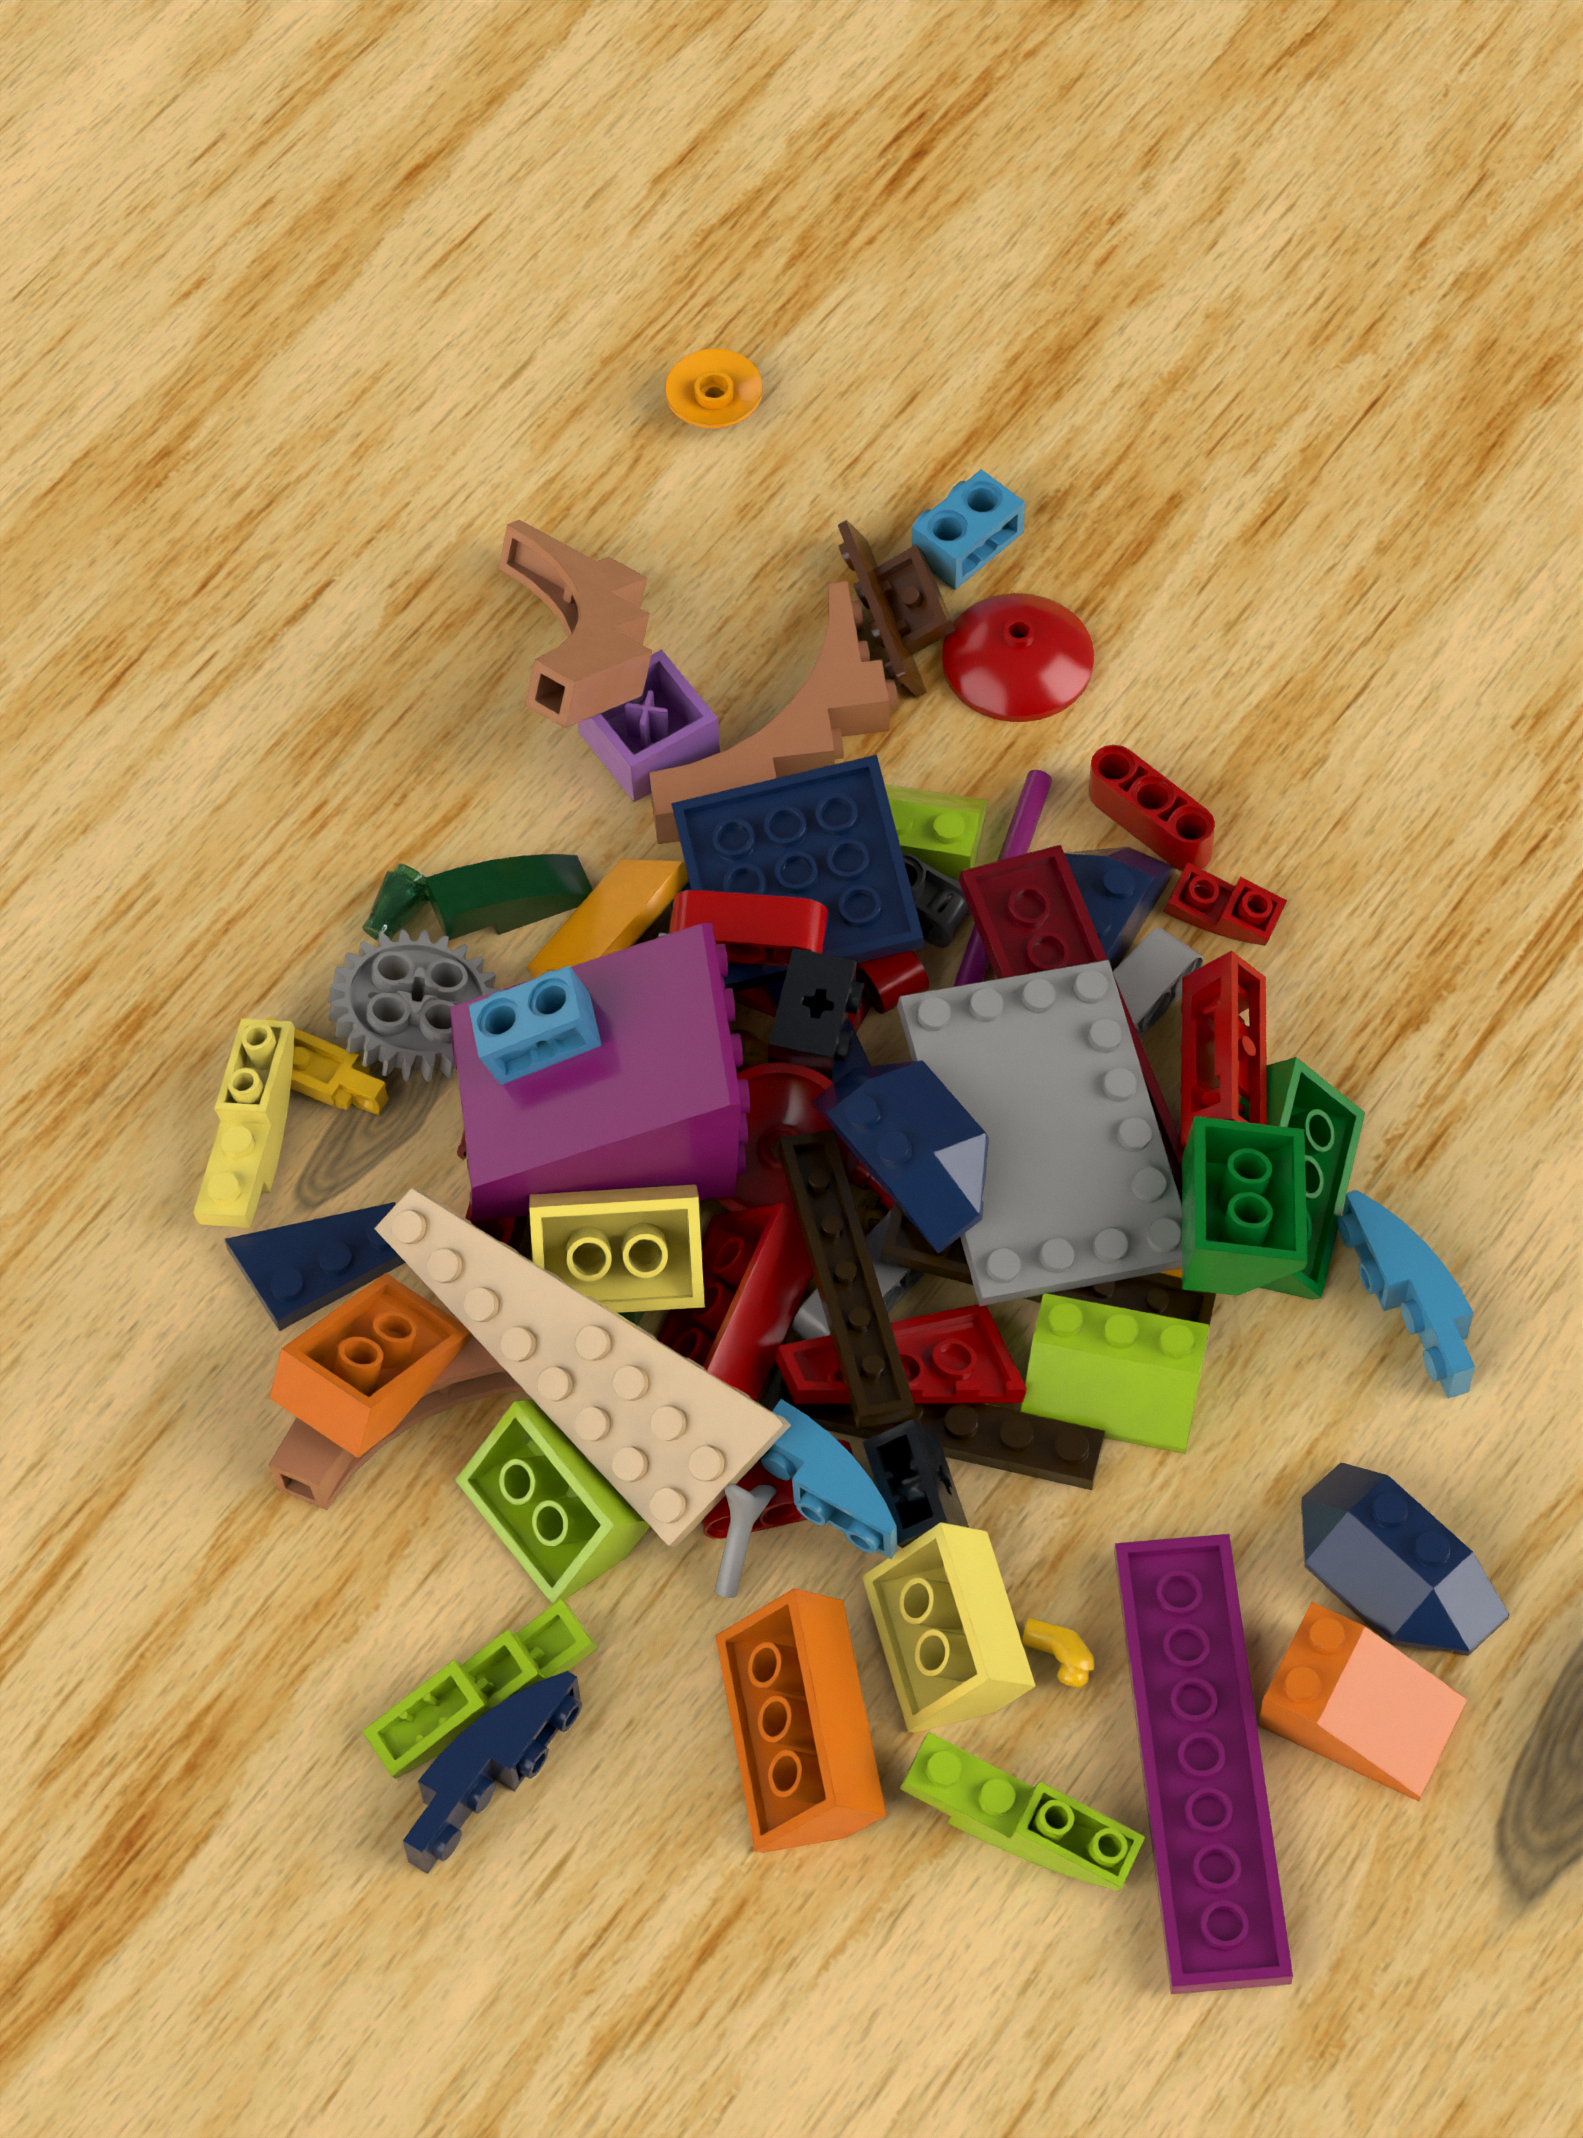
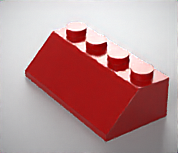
(752, 1292)

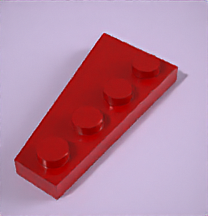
(944, 1356)

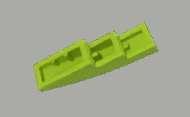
(461, 1693)

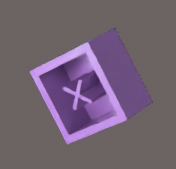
(655, 731)

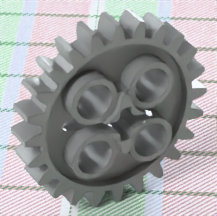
(409, 1003)

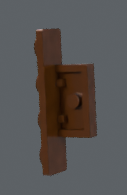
(902, 601)

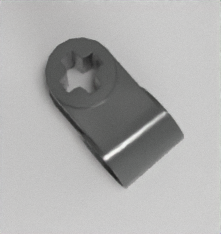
(937, 901)

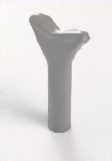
(744, 1511)

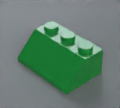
(1242, 1205)

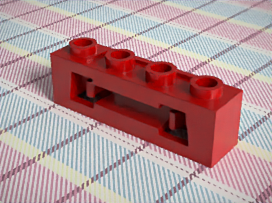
(1217, 1047)

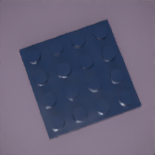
(809, 838)

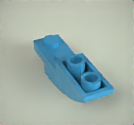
(1410, 1275)
(830, 1483)

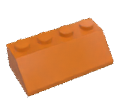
(800, 1723)

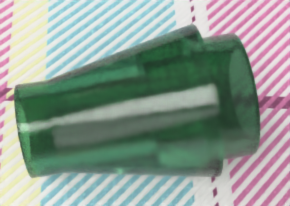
(397, 901)

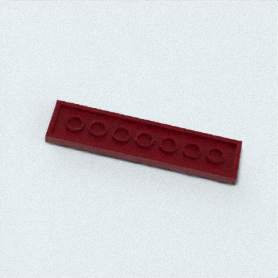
(1039, 923)

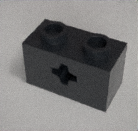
(813, 985)
(914, 1480)

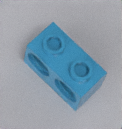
(969, 528)
(534, 1025)

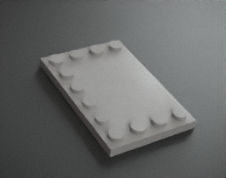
(1074, 1145)

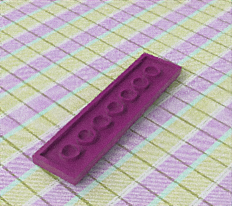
(1202, 1766)

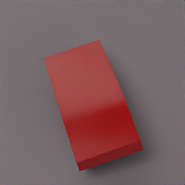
(1231, 911)

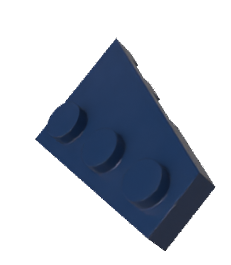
(313, 1261)

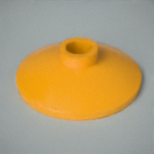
(713, 388)

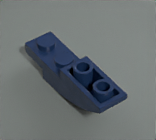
(498, 1746)

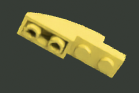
(251, 1124)

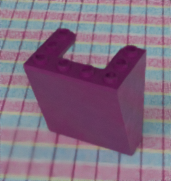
(630, 1114)

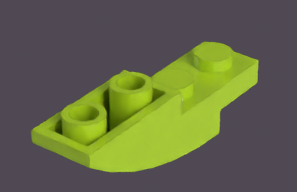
(1022, 1818)

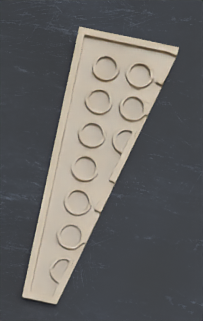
(624, 1399)

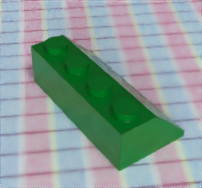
(1332, 1133)

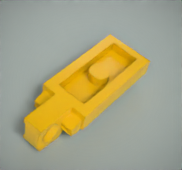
(334, 1075)

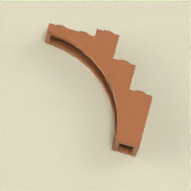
(602, 617)
(838, 700)
(318, 1469)

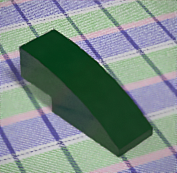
(506, 892)

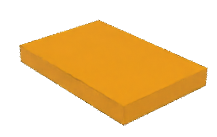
(613, 913)

